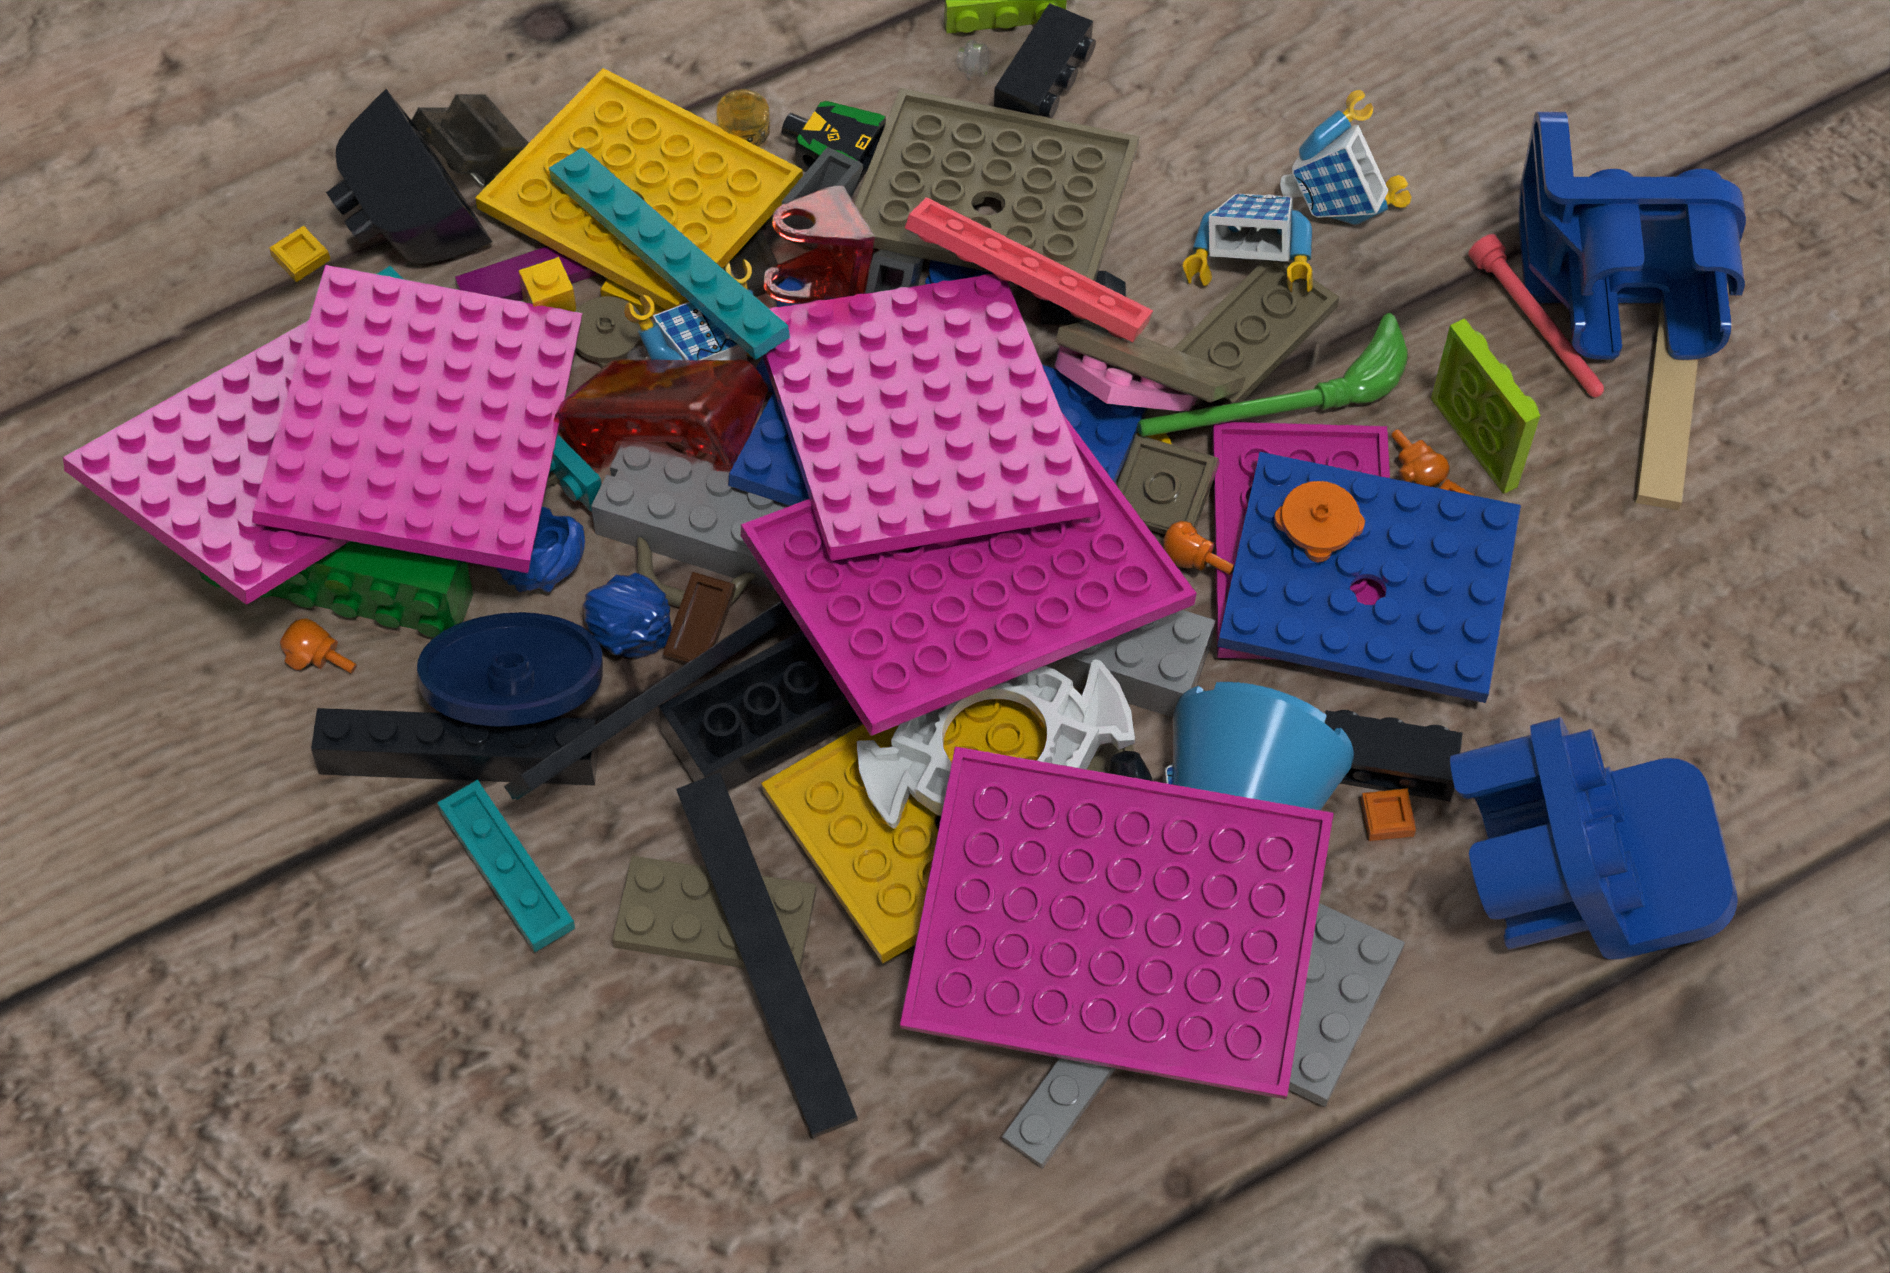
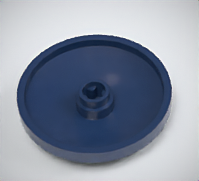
(510, 669)

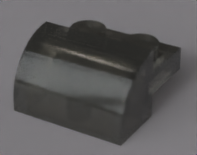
(471, 135)

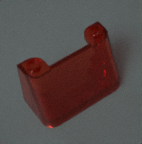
(691, 402)

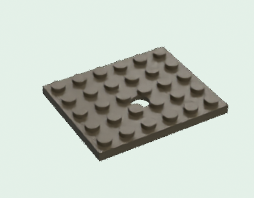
(1052, 176)

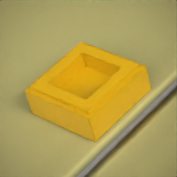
(299, 253)

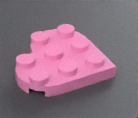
(1118, 385)

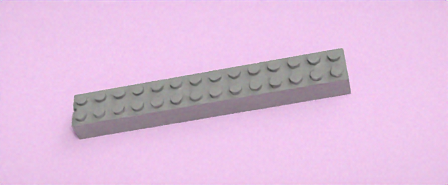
(697, 518)

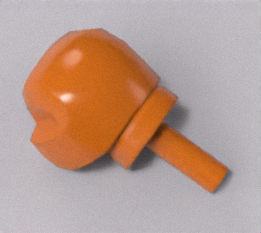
(1420, 462)
(1192, 550)
(310, 643)

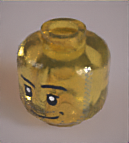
(744, 115)

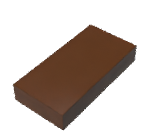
(699, 617)

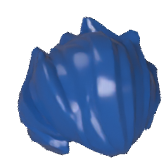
(554, 556)
(628, 616)

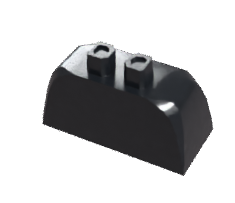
(401, 188)

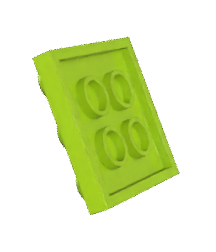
(1485, 405)

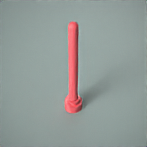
(1490, 255)

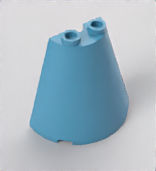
(1257, 745)

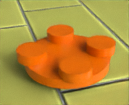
(1320, 518)

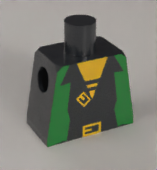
(837, 127)

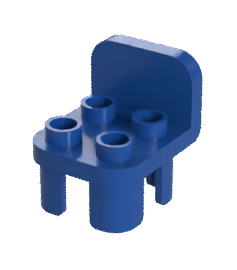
(1629, 243)
(1594, 847)

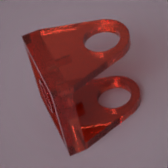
(843, 251)

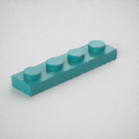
(506, 866)

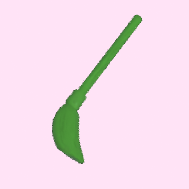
(1364, 381)

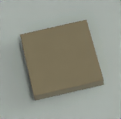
(1166, 482)

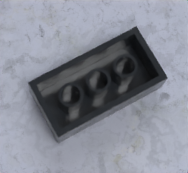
(756, 713)

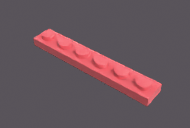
(1028, 269)

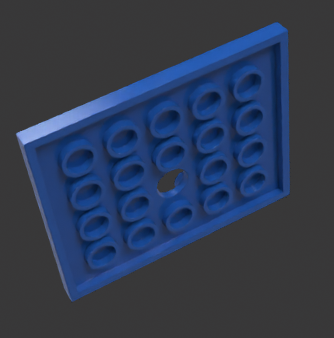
(1430, 549)

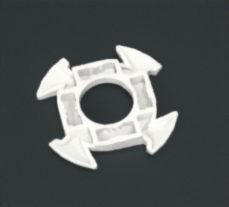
(1072, 721)

